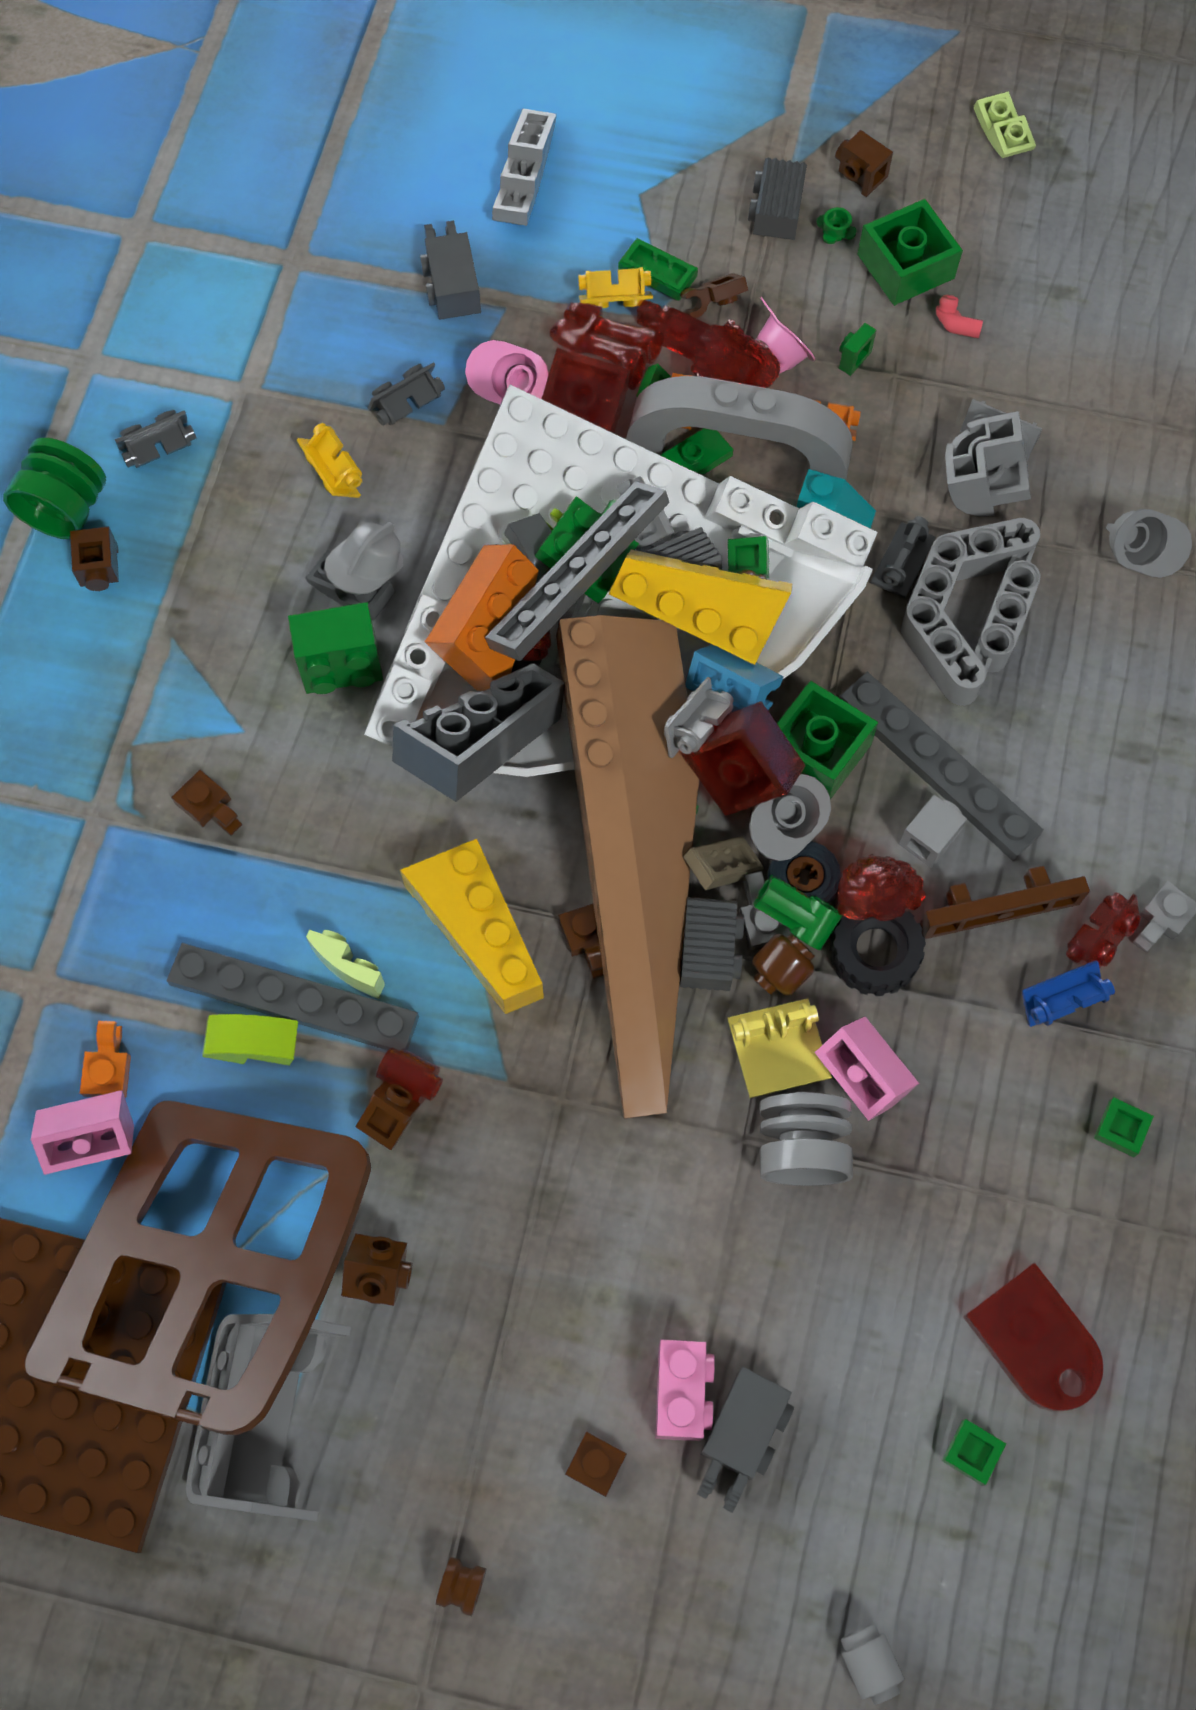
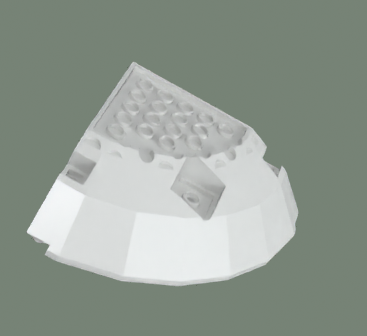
(541, 462)

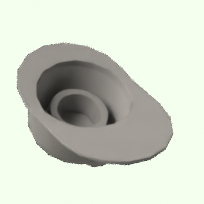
(1150, 542)
(365, 559)
(790, 821)

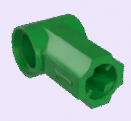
(806, 916)

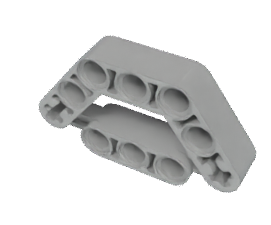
(1009, 548)

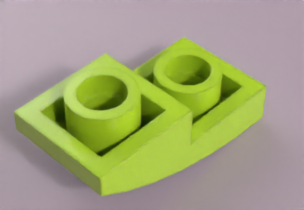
(250, 1036)

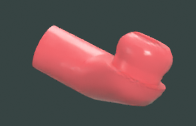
(954, 321)

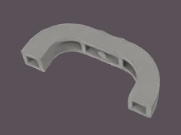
(742, 411)

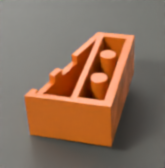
(484, 597)

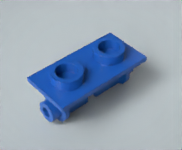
(1066, 993)

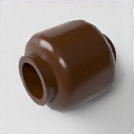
(783, 964)

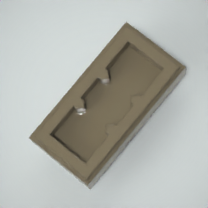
(722, 862)

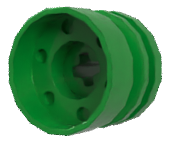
(54, 487)

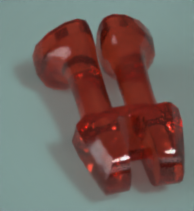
(581, 331)

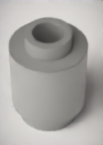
(872, 1664)

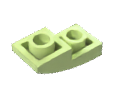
(1002, 126)
(337, 957)

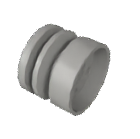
(806, 1133)

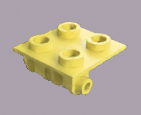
(778, 1047)

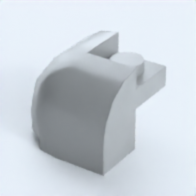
(988, 465)

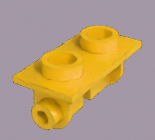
(629, 287)
(338, 473)

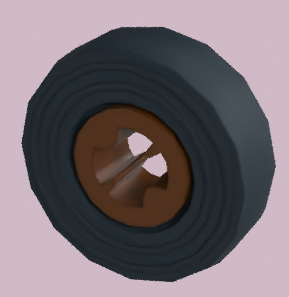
(821, 865)

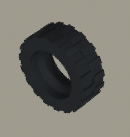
(877, 979)

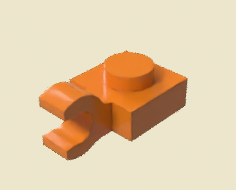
(107, 1068)

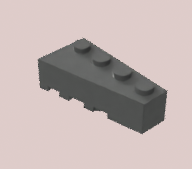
(480, 733)

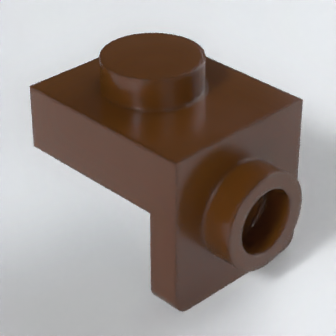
(388, 1114)

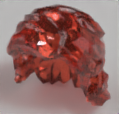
(734, 357)
(879, 889)

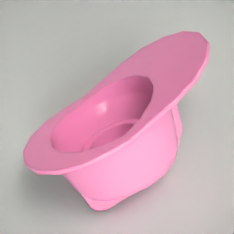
(783, 343)
(500, 364)

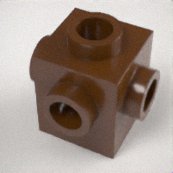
(375, 1269)

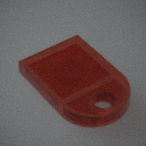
(1038, 1339)

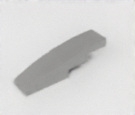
(524, 167)

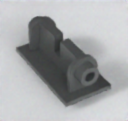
(393, 398)
(142, 441)
(904, 557)

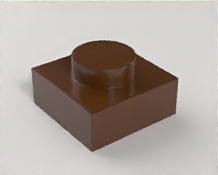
(595, 1464)

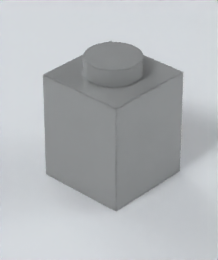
(933, 830)

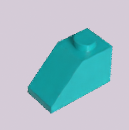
(837, 496)

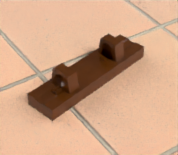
(1038, 898)

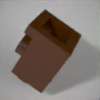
(864, 161)
(94, 558)

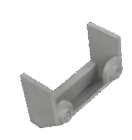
(248, 1468)

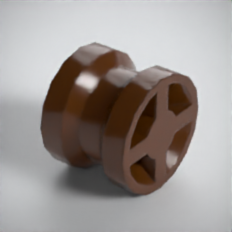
(461, 1586)

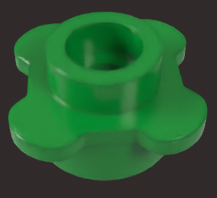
(836, 225)

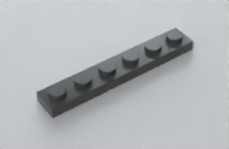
(577, 570)
(944, 768)
(292, 998)

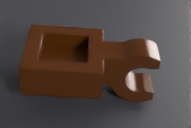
(721, 290)
(205, 801)
(582, 936)

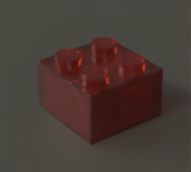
(587, 388)
(746, 760)

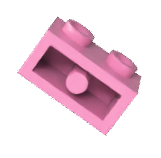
(866, 1068)
(82, 1132)
(681, 1390)

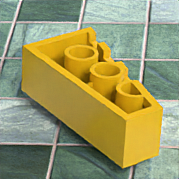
(704, 601)
(473, 916)

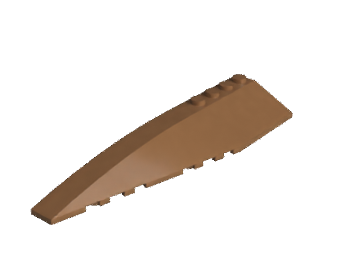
(636, 827)

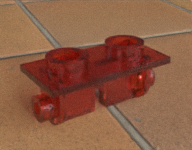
(1116, 920)

